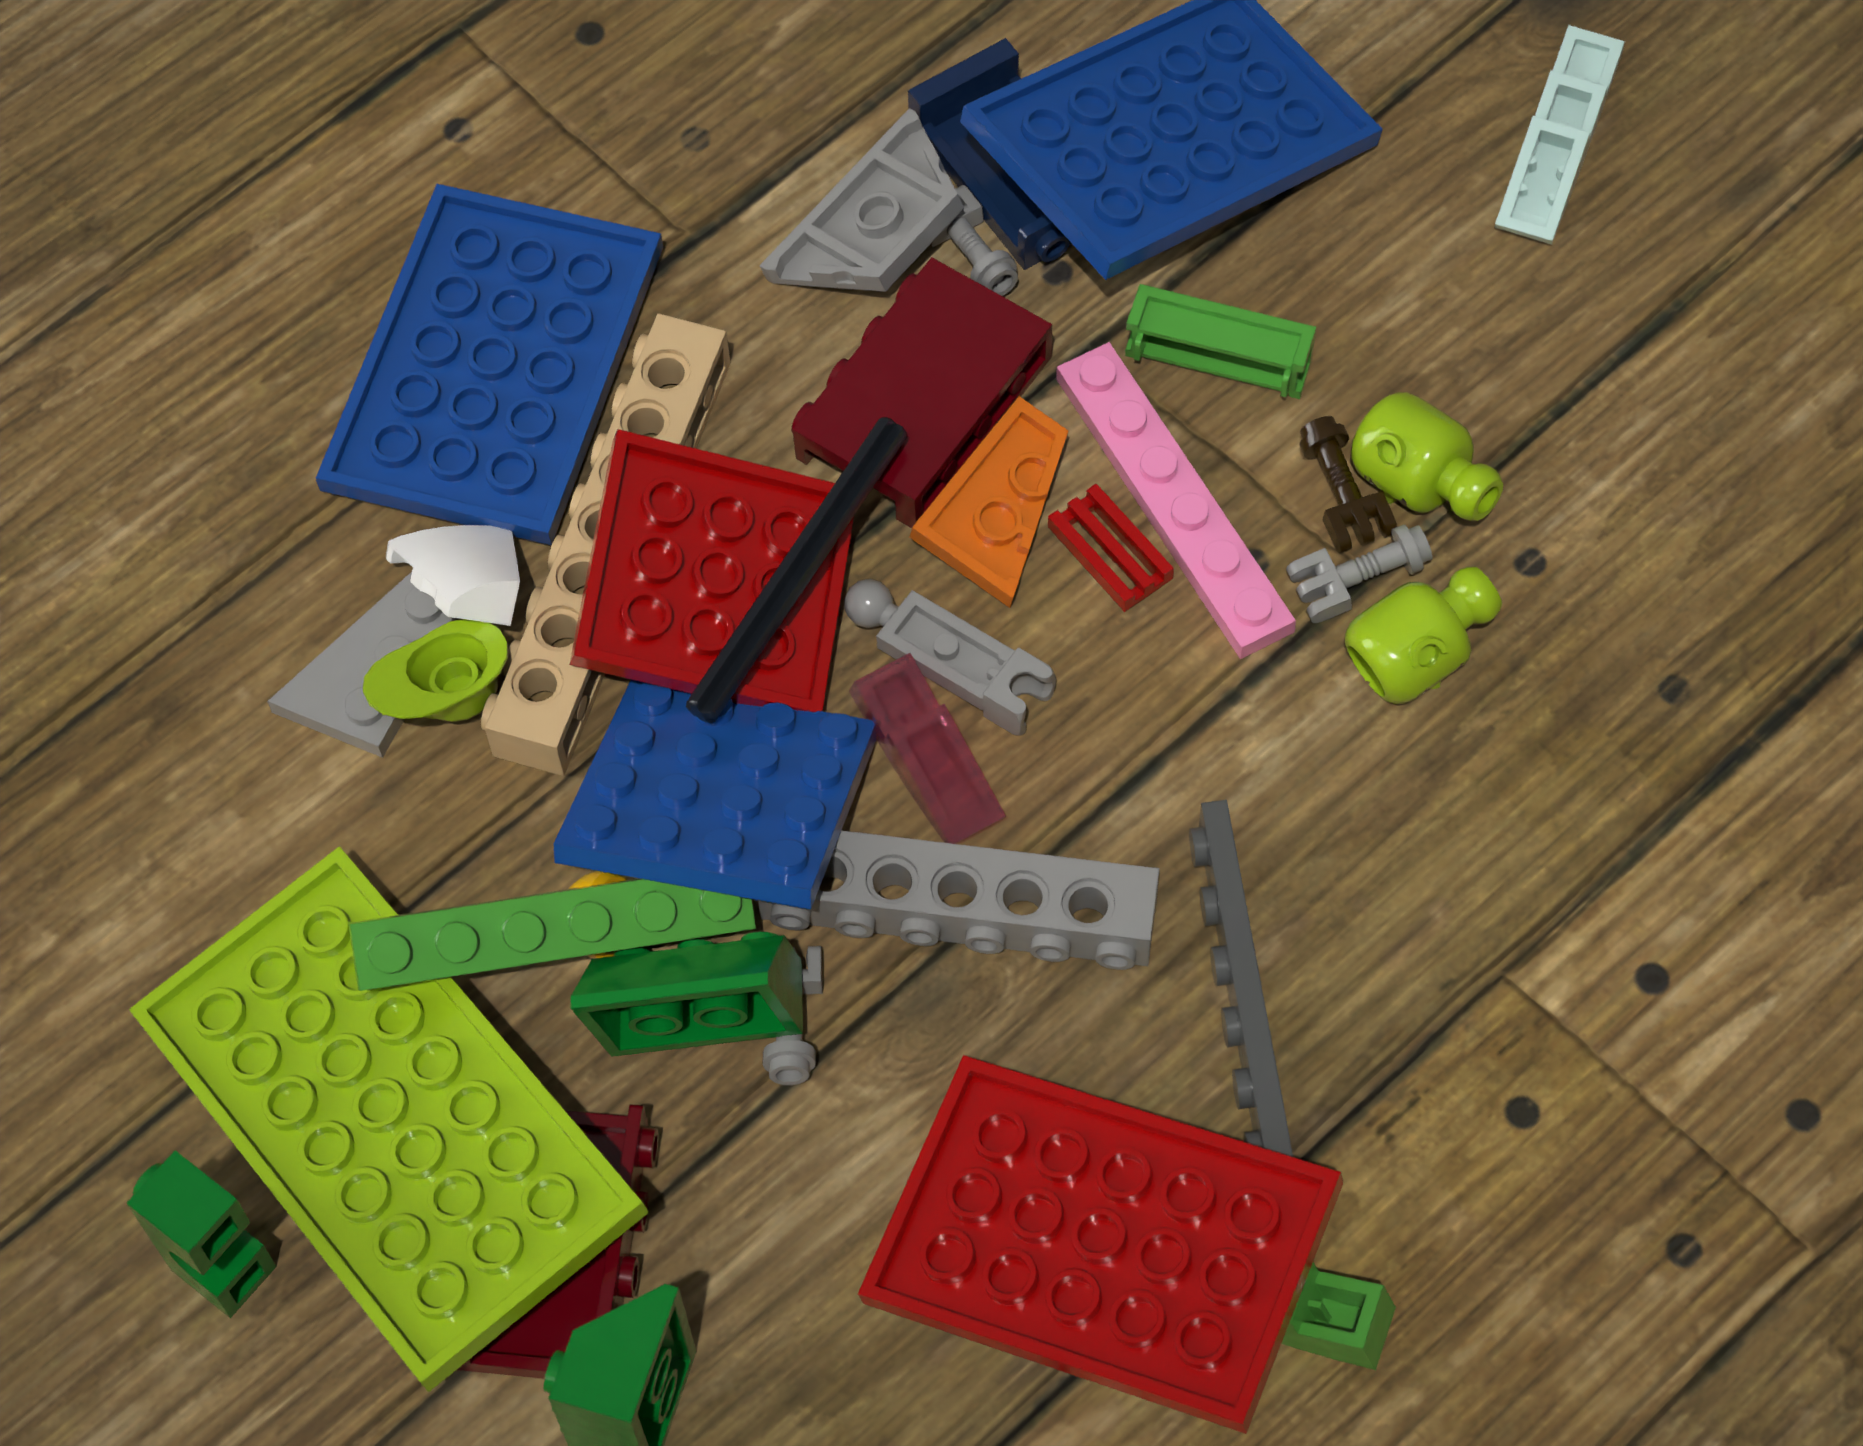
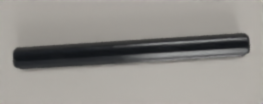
(796, 571)

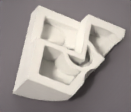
(464, 569)

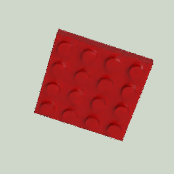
(683, 558)

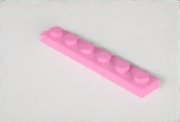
(1175, 501)

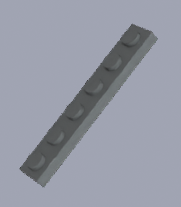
(1236, 966)

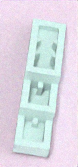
(1560, 135)

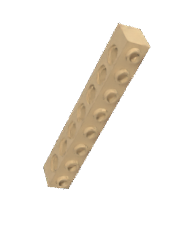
(548, 730)

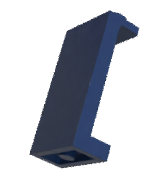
(1005, 206)

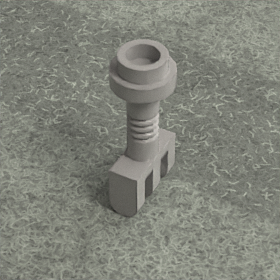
(991, 269)
(1408, 549)
(789, 1057)

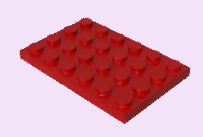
(1103, 1242)

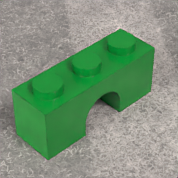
(200, 1232)

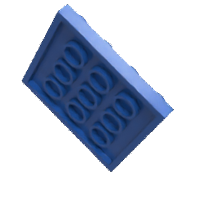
(717, 804)

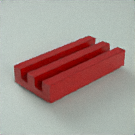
(1127, 532)

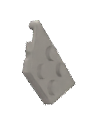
(873, 218)

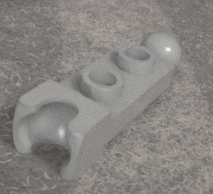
(953, 653)

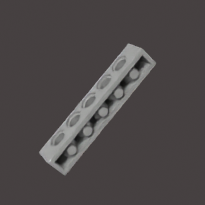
(994, 880)

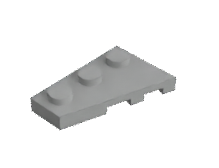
(330, 688)

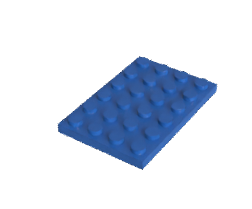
(1169, 129)
(491, 363)

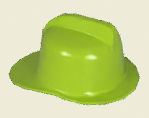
(440, 674)

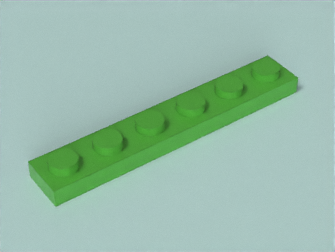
(538, 930)

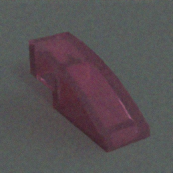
(927, 750)

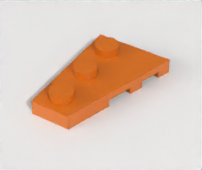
(995, 501)

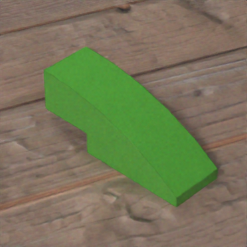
(1341, 1319)

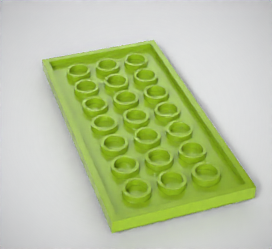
(388, 1123)

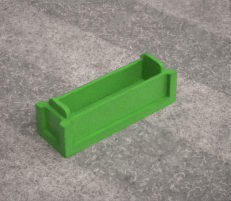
(1220, 340)

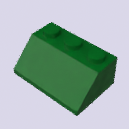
(692, 995)
(623, 1373)

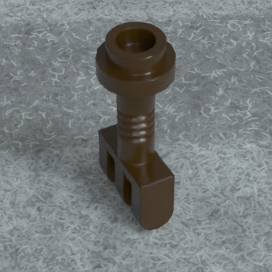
(1324, 441)

